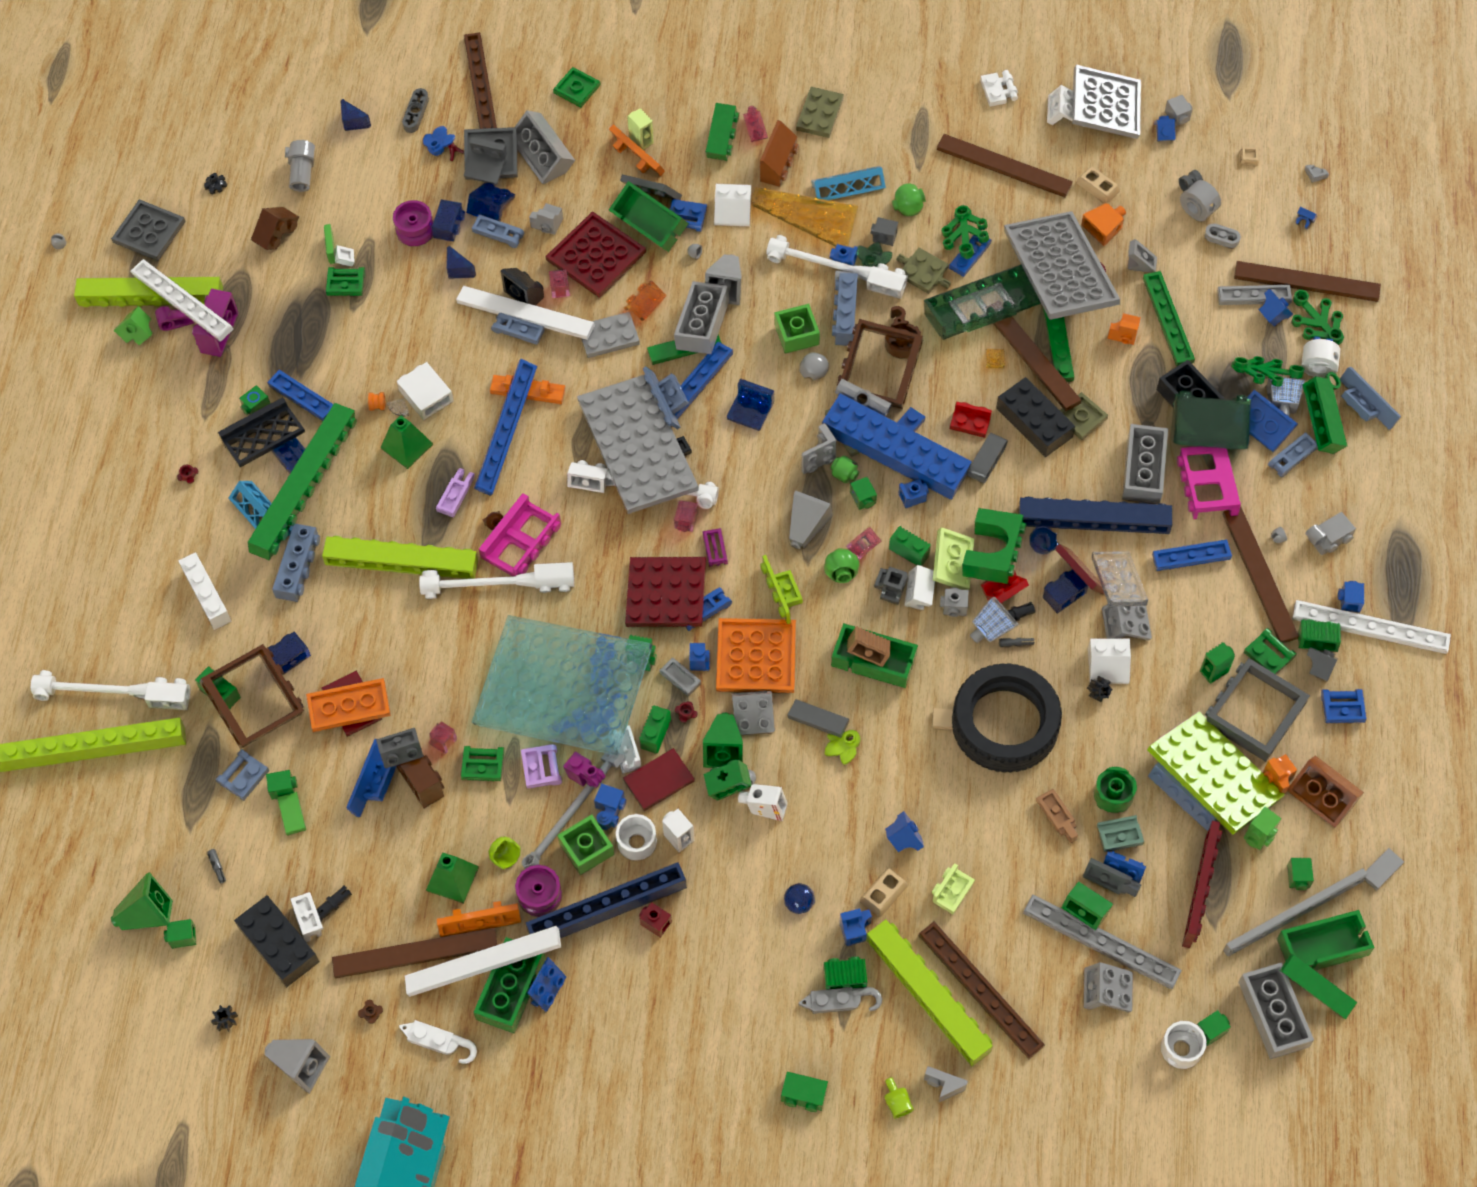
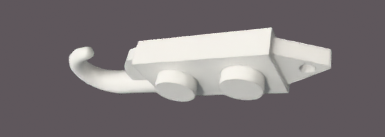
(437, 1039)

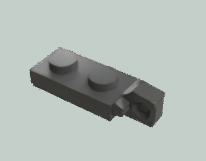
(1110, 878)

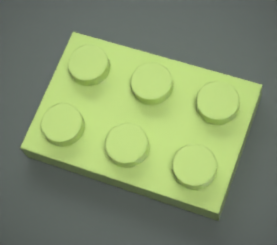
(949, 558)

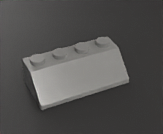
(542, 147)

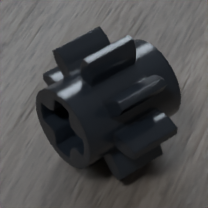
(1099, 688)
(225, 1023)

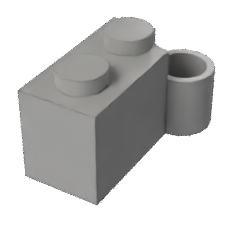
(1331, 533)

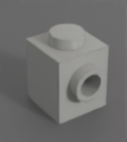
(1178, 109)

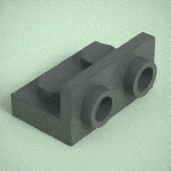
(399, 748)

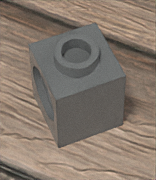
(884, 231)

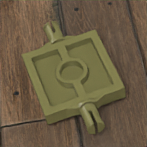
(924, 270)

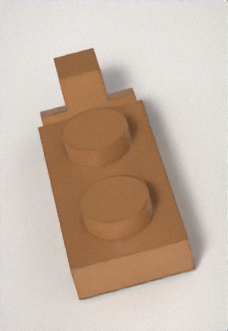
(1058, 814)

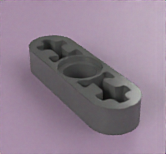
(417, 117)

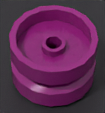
(413, 223)
(538, 890)

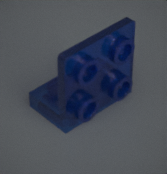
(488, 201)
(751, 405)

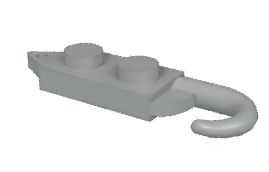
(839, 999)

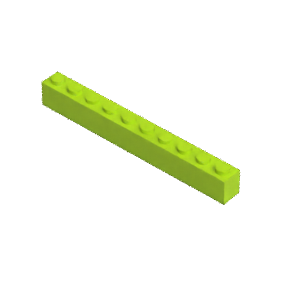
(92, 744)

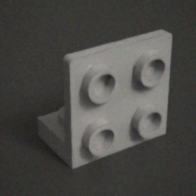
(822, 453)
(1126, 621)
(753, 712)
(1107, 987)

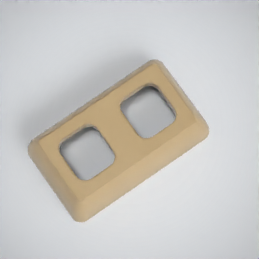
(1093, 186)
(890, 894)

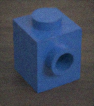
(1351, 596)

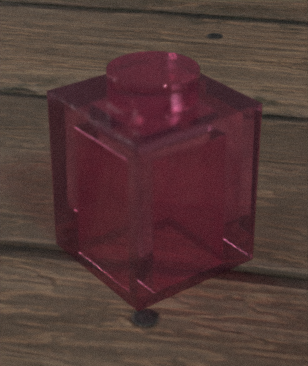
(559, 283)
(686, 516)

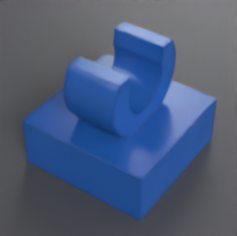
(1307, 215)

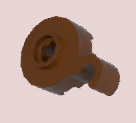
(896, 347)

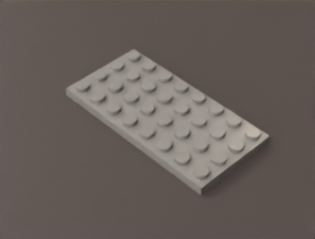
(1061, 265)
(637, 444)

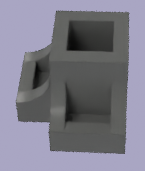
(892, 583)
(1322, 663)

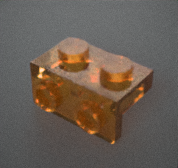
(645, 300)

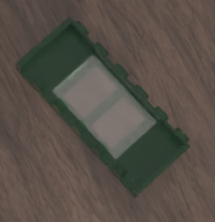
(981, 302)

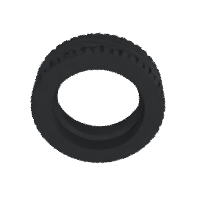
(1017, 680)

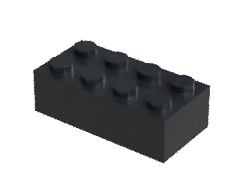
(1186, 378)
(1035, 417)
(276, 941)

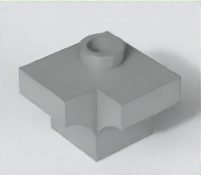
(547, 219)

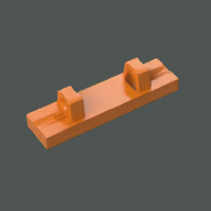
(625, 142)
(538, 390)
(479, 920)

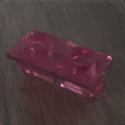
(755, 124)

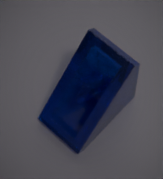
(353, 117)
(458, 266)

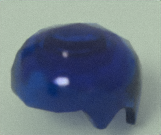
(1043, 540)
(799, 898)

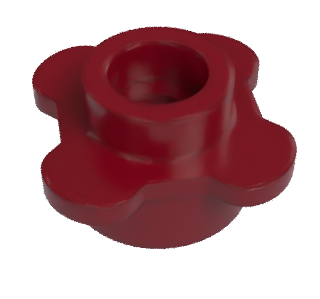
(185, 469)
(686, 706)

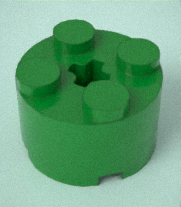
(1107, 797)

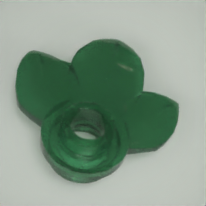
(873, 254)

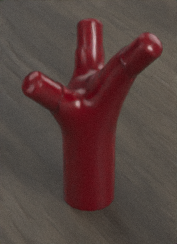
(453, 148)

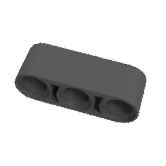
(987, 458)

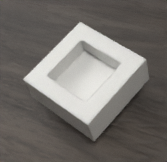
(344, 256)

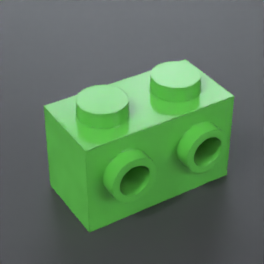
(1262, 829)

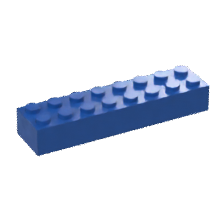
(896, 446)

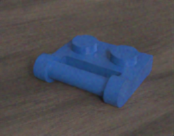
(690, 211)
(1343, 711)

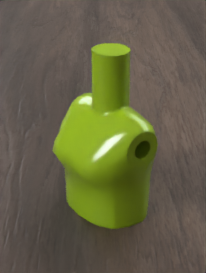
(897, 1100)

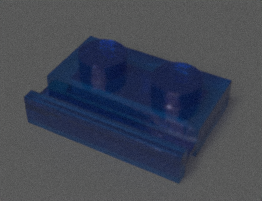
(289, 453)

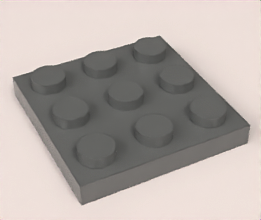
(499, 135)
(148, 230)

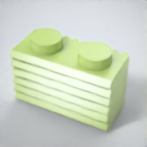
(640, 129)

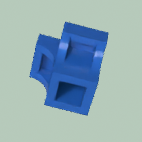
(1274, 308)
(904, 833)
(854, 924)

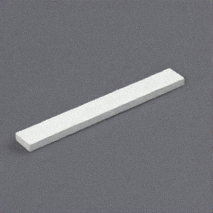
(182, 300)
(531, 313)
(1374, 627)
(483, 961)

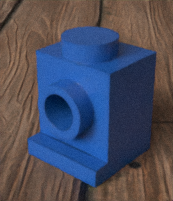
(844, 254)
(913, 493)
(699, 657)

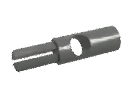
(1008, 642)
(216, 865)

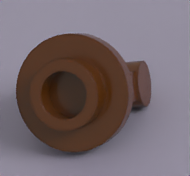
(492, 520)

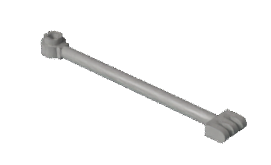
(534, 857)

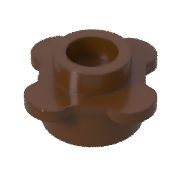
(370, 1017)

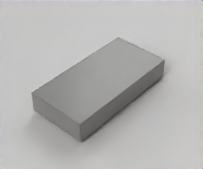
(680, 677)
(1383, 869)

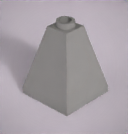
(727, 272)
(807, 518)
(299, 1060)

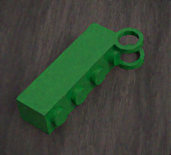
(1325, 413)

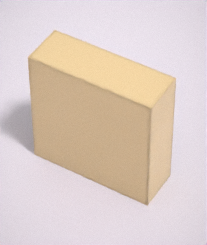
(1250, 155)
(942, 719)

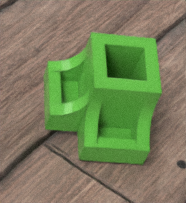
(135, 327)

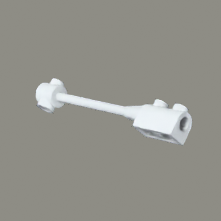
(878, 278)
(598, 477)
(544, 577)
(156, 694)

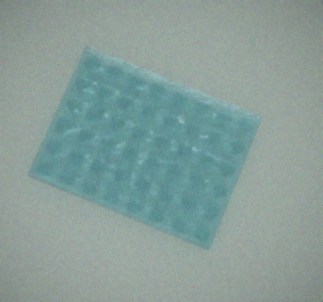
(562, 684)

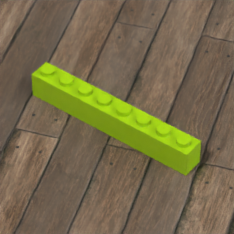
(134, 292)
(399, 557)
(929, 993)

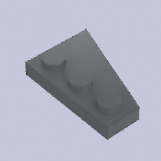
(652, 187)

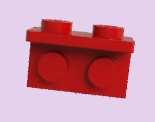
(971, 419)
(1004, 591)

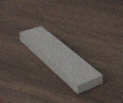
(1251, 294)

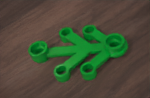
(961, 215)
(1318, 320)
(1267, 369)

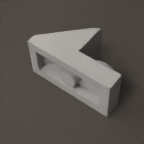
(1141, 258)
(951, 1084)

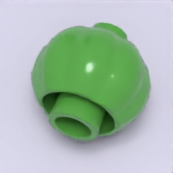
(908, 200)
(841, 565)

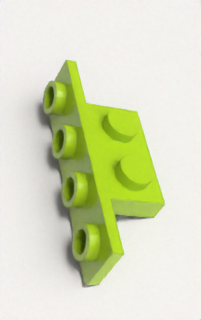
(784, 589)

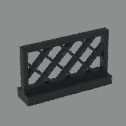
(254, 424)

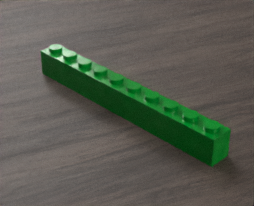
(302, 482)

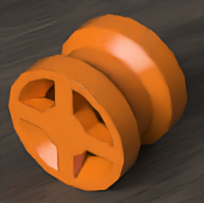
(376, 401)

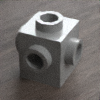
(954, 602)

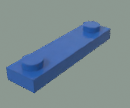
(300, 394)
(1191, 555)

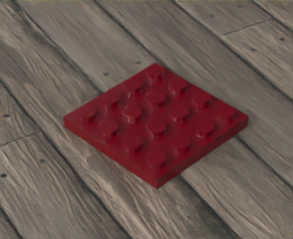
(596, 254)
(665, 592)

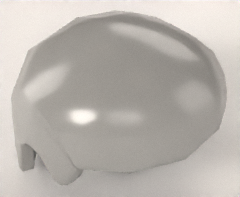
(814, 366)

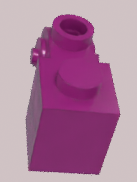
(582, 771)

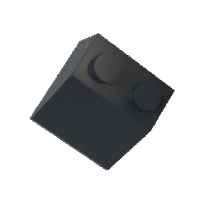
(521, 286)

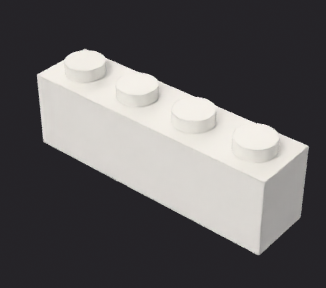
(205, 591)

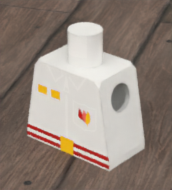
(765, 801)

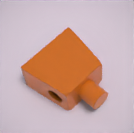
(1104, 222)

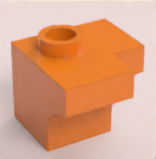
(1125, 330)
(1279, 772)

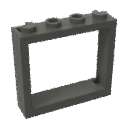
(1238, 736)

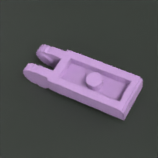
(455, 493)

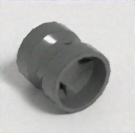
(1187, 180)

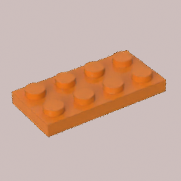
(348, 705)

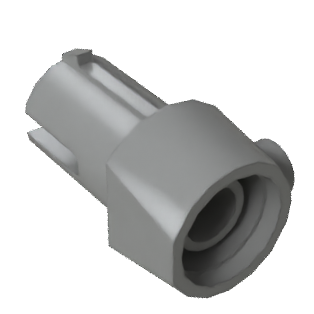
(301, 160)

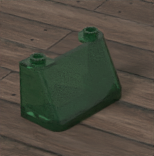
(1211, 421)

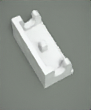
(919, 588)
(629, 750)
(306, 916)

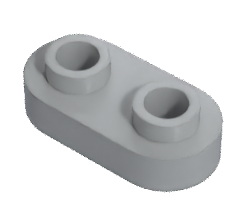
(1223, 235)

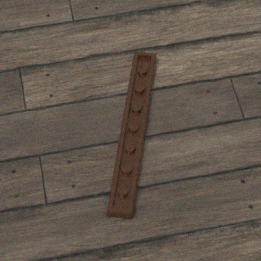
(480, 81)
(1004, 165)
(1307, 281)
(1038, 363)
(1261, 576)
(413, 953)
(981, 990)

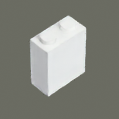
(425, 390)

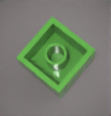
(797, 328)
(585, 844)

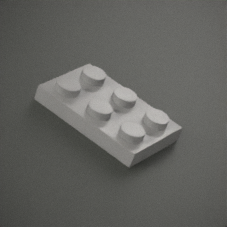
(611, 335)

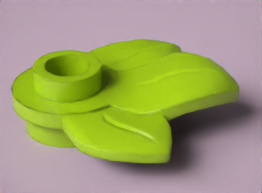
(842, 747)

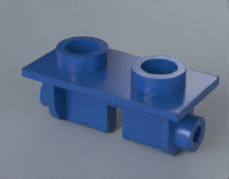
(1131, 868)

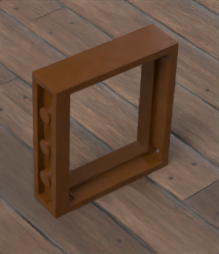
(853, 347)
(223, 710)

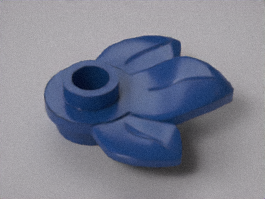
(438, 140)

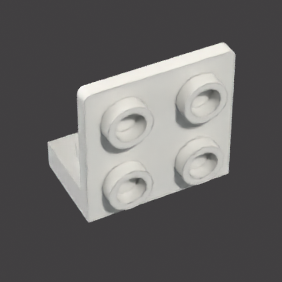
(1060, 105)

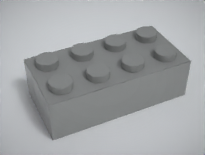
(701, 317)
(1145, 464)
(1275, 1011)

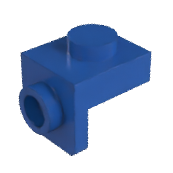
(1165, 128)

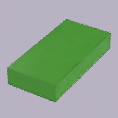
(329, 242)
(291, 813)

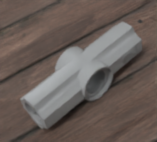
(874, 402)

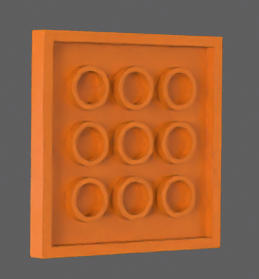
(756, 655)

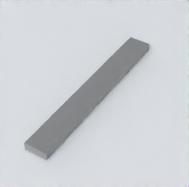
(1295, 912)
(1102, 942)

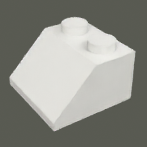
(732, 205)
(1110, 660)

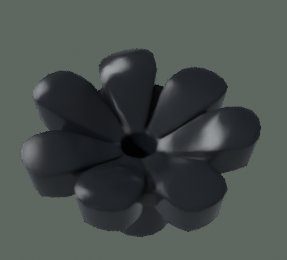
(215, 183)

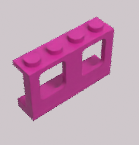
(1220, 475)
(509, 532)

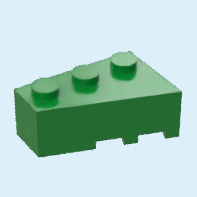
(722, 131)

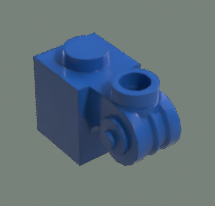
(610, 801)

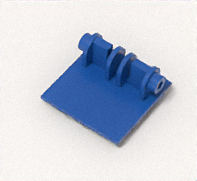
(546, 985)

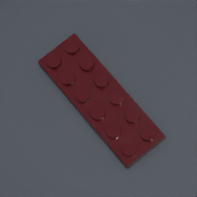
(1202, 887)

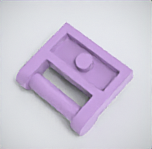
(534, 766)

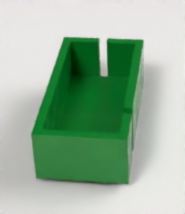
(648, 216)
(894, 671)
(1327, 941)

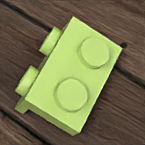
(952, 889)

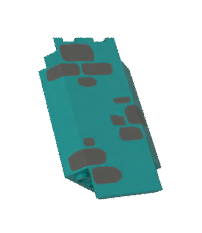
(404, 1146)

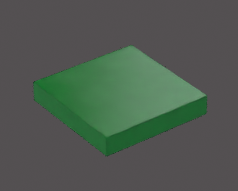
(576, 87)

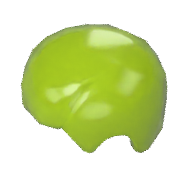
(504, 852)

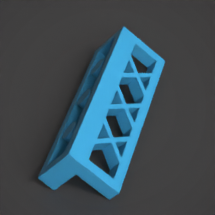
(846, 177)
(256, 498)

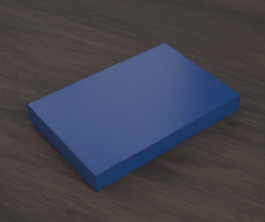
(1268, 422)

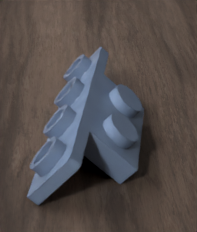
(669, 395)
(1366, 400)

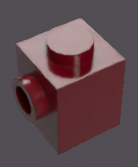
(655, 919)

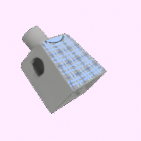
(1286, 396)
(992, 622)

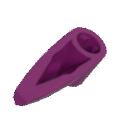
(171, 319)

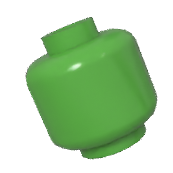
(844, 469)

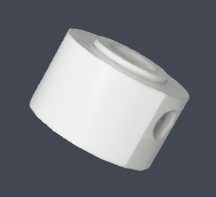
(1319, 357)
(632, 826)
(1183, 1032)

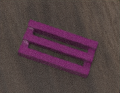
(717, 560)

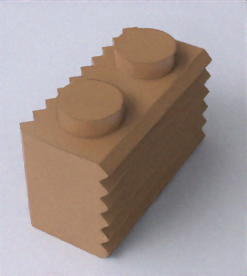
(868, 646)

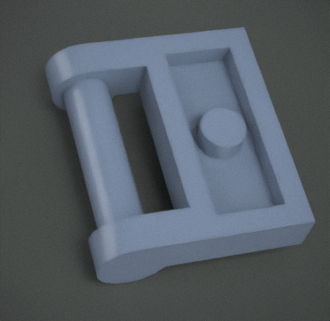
(246, 779)

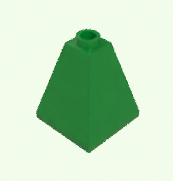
(405, 442)
(722, 742)
(452, 878)
(144, 906)

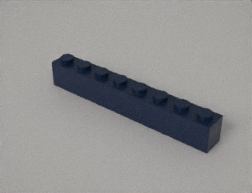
(1096, 515)
(612, 902)

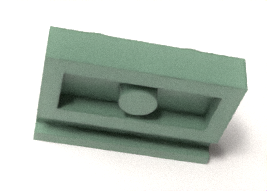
(1120, 833)

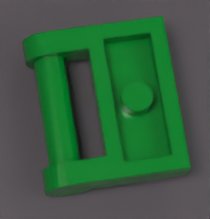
(345, 285)
(1266, 657)
(482, 768)

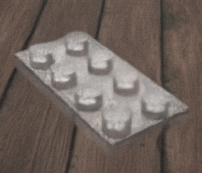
(1119, 579)

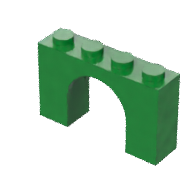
(997, 565)

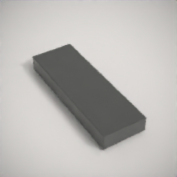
(818, 718)

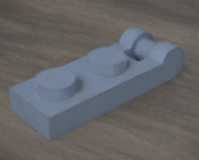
(497, 230)
(518, 328)
(1293, 454)

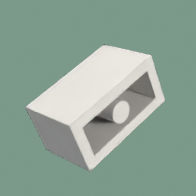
(678, 830)

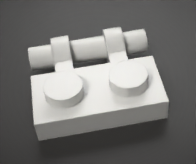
(993, 88)

